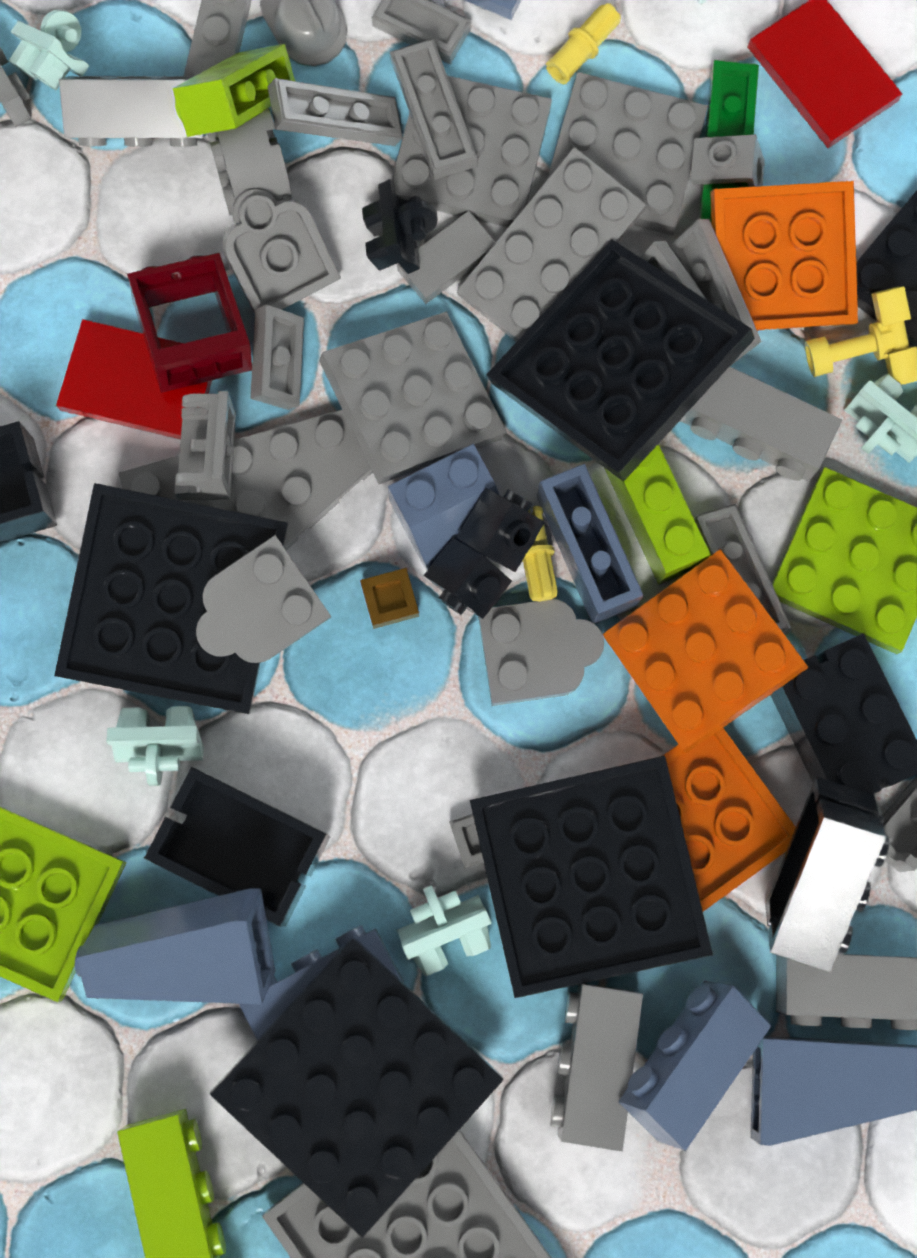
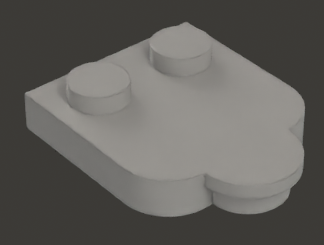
(276, 250)
(258, 606)
(536, 650)

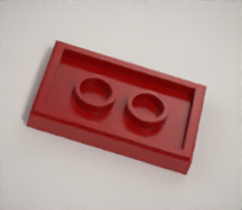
(824, 70)
(116, 383)

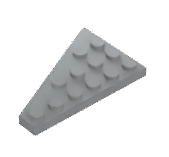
(277, 474)

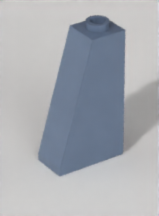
(183, 953)
(827, 1085)

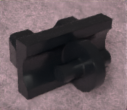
(401, 225)

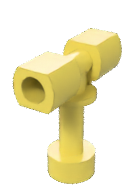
(885, 339)

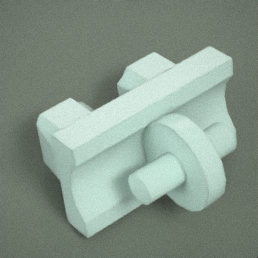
(44, 51)
(884, 418)
(155, 748)
(442, 922)

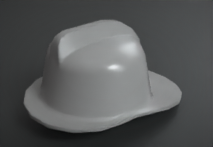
(309, 28)

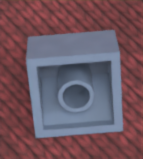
(439, 500)

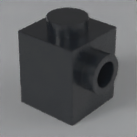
(501, 528)
(467, 579)

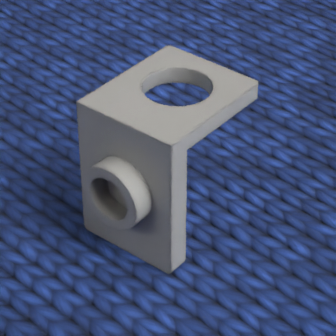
(727, 160)

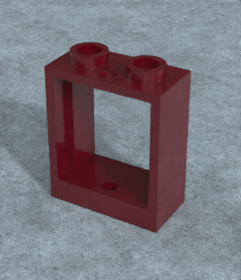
(199, 359)

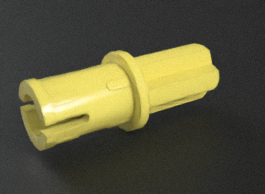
(583, 43)
(539, 565)

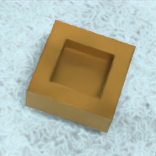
(389, 598)

